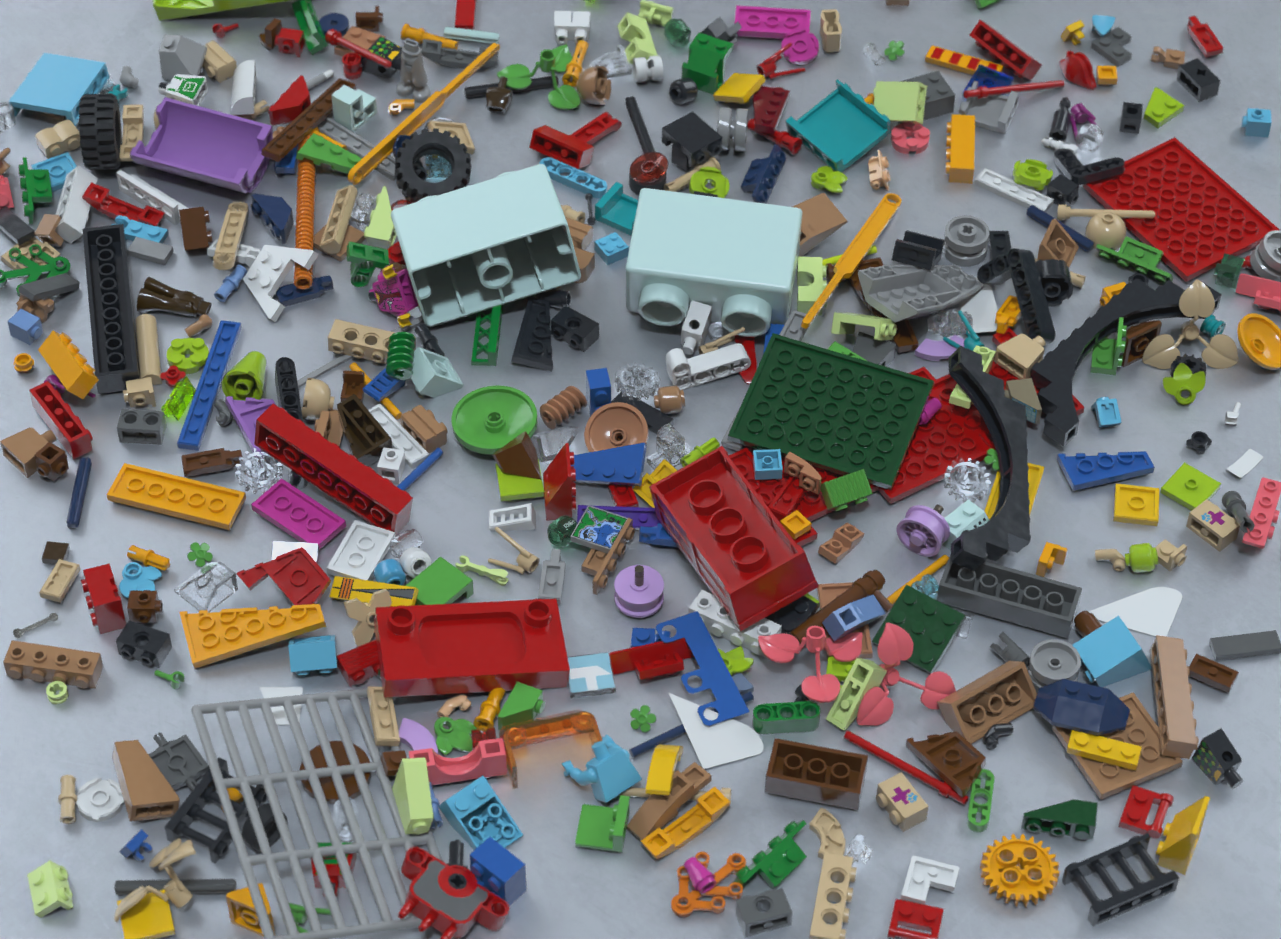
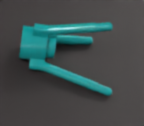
(972, 338)

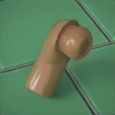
(202, 324)

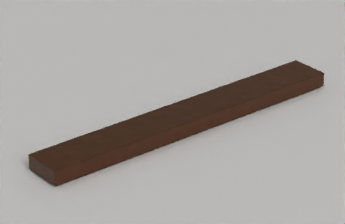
(304, 123)

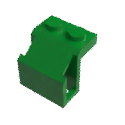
(707, 62)

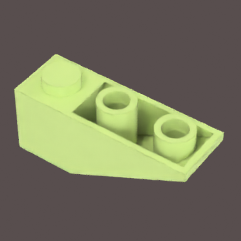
(381, 228)

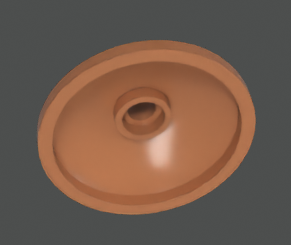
(612, 421)

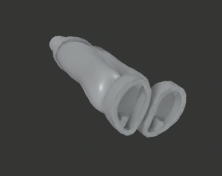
(413, 73)

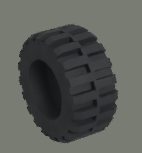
(100, 131)
(431, 144)

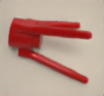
(769, 67)

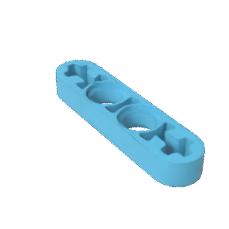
(594, 185)

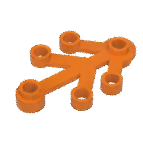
(718, 891)

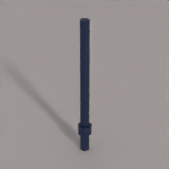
(671, 734)

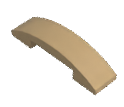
(132, 129)

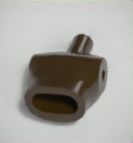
(499, 97)

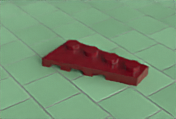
(769, 107)

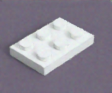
(360, 551)

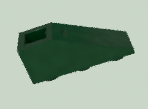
(1067, 818)

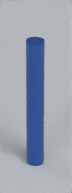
(416, 473)

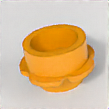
(23, 362)

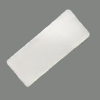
(1245, 463)

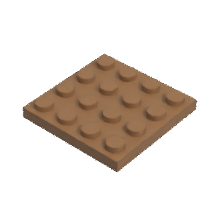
(1139, 731)

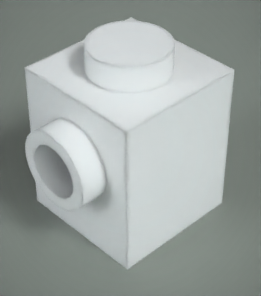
(392, 464)

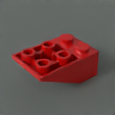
(560, 485)

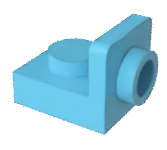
(1107, 412)

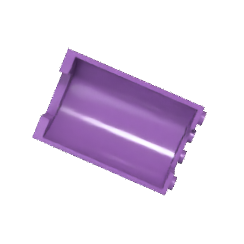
(206, 146)

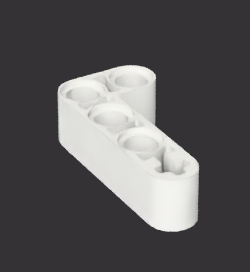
(705, 367)

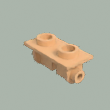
(878, 171)

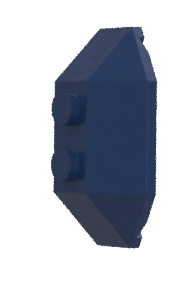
(1081, 707)

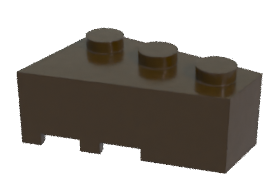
(362, 431)

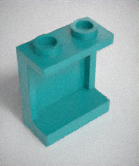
(617, 209)

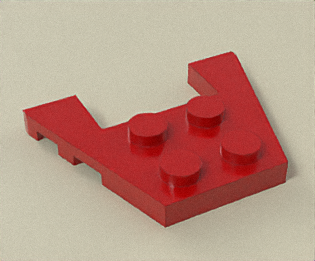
(294, 574)

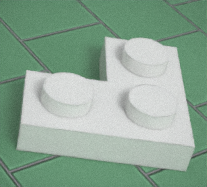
(927, 873)

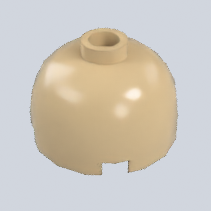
(1106, 230)
(316, 399)

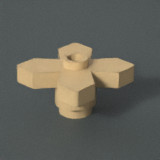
(362, 612)

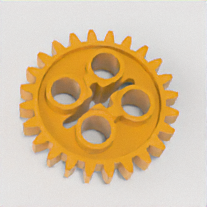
(1019, 870)

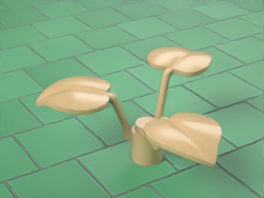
(1195, 302)
(174, 889)

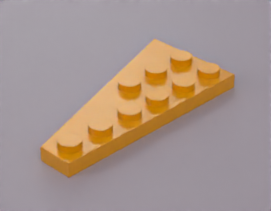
(240, 630)

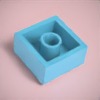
(611, 248)
(767, 464)

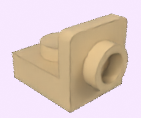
(1171, 556)

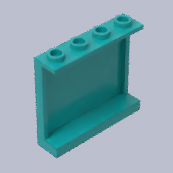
(840, 128)

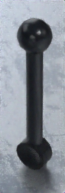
(591, 220)

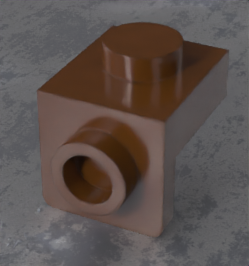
(353, 384)

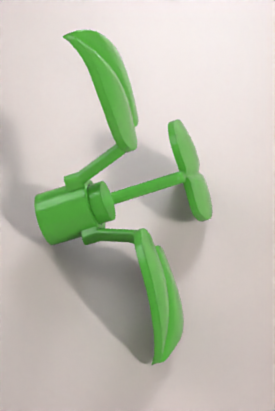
(550, 61)

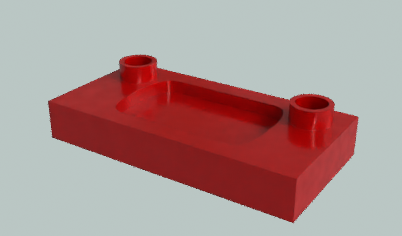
(470, 647)

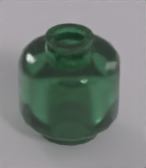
(677, 32)
(560, 531)

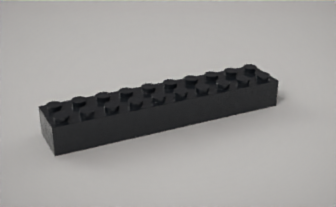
(110, 307)

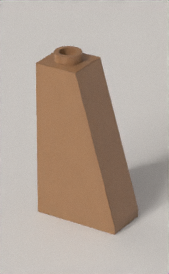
(142, 783)

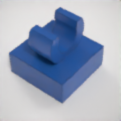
(134, 844)

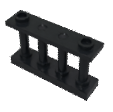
(192, 809)
(1121, 900)

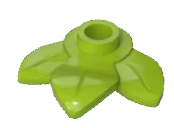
(828, 179)
(1184, 381)
(735, 660)

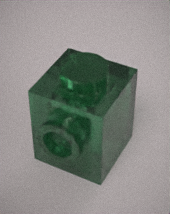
(1229, 271)

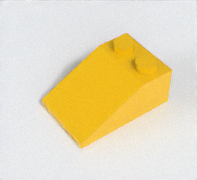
(1182, 837)

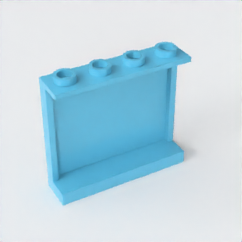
(58, 85)

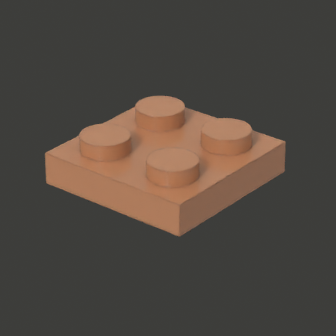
(359, 37)

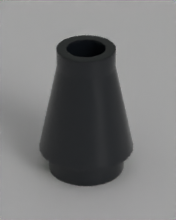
(557, 298)

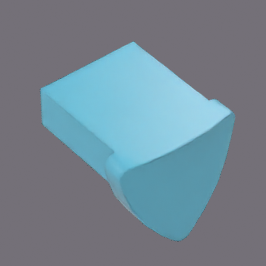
(1102, 24)

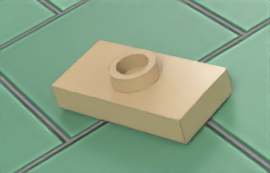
(59, 580)

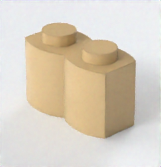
(830, 30)
(58, 139)

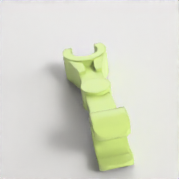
(496, 575)

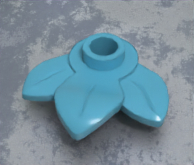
(138, 578)

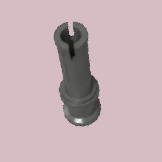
(1237, 508)

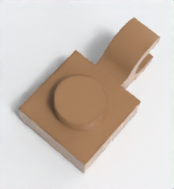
(1170, 58)

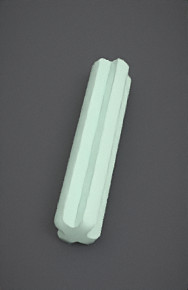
(471, 35)

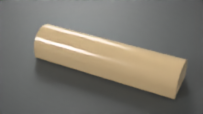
(339, 219)
(148, 348)

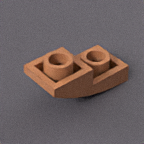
(807, 475)
(843, 541)

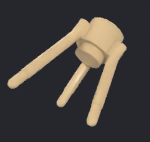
(711, 346)
(525, 560)

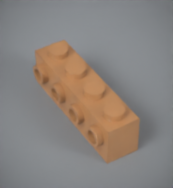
(53, 664)

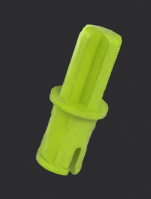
(699, 452)

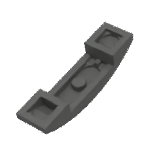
(453, 57)

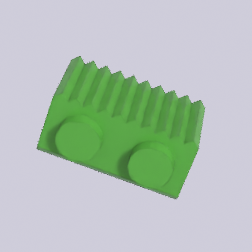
(845, 490)

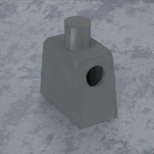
(874, 351)

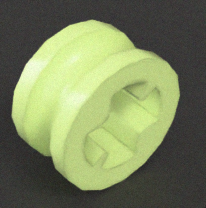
(55, 686)

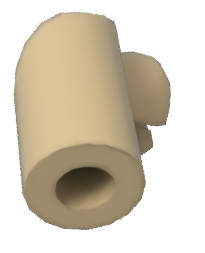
(1113, 556)

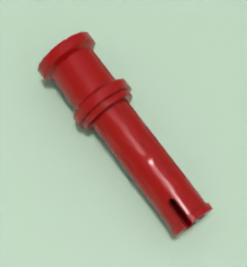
(781, 138)

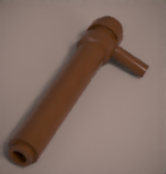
(868, 585)

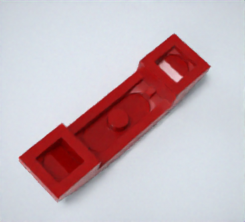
(101, 200)

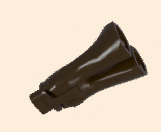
(165, 298)

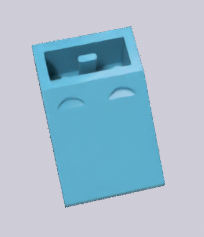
(480, 814)

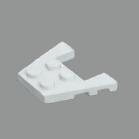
(270, 271)

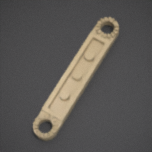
(230, 235)

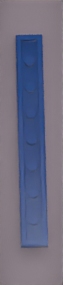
(209, 385)

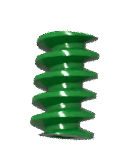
(400, 355)

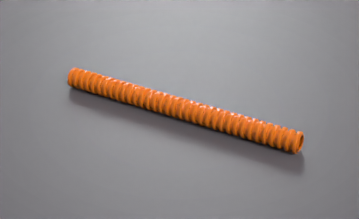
(304, 216)

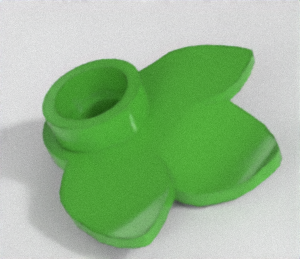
(456, 737)

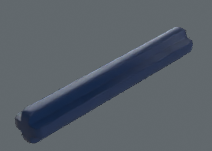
(1045, 219)
(79, 492)

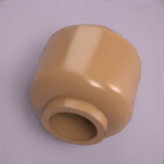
(669, 399)

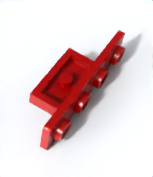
(651, 659)

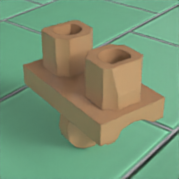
(38, 308)

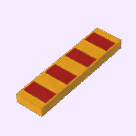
(957, 61)

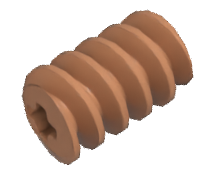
(562, 406)

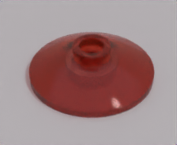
(648, 167)

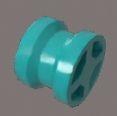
(1212, 326)

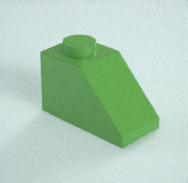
(521, 705)

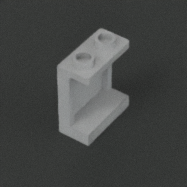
(991, 112)

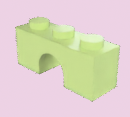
(637, 33)
(810, 282)

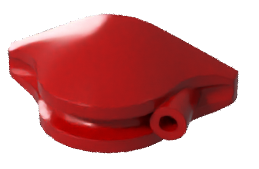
(1078, 70)

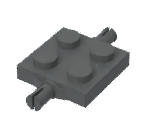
(179, 761)

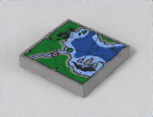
(598, 529)

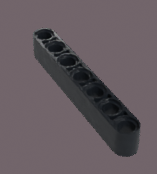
(289, 399)

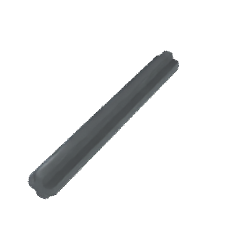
(194, 886)

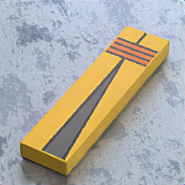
(350, 588)

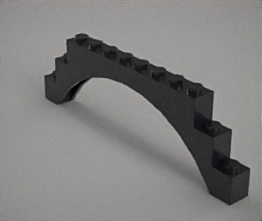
(1056, 371)
(1007, 425)

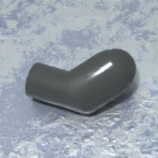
(225, 414)

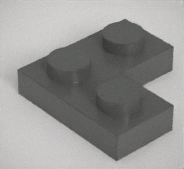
(1112, 45)

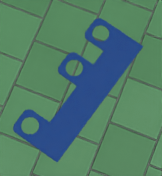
(712, 668)

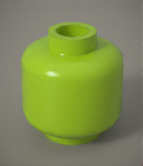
(1142, 558)

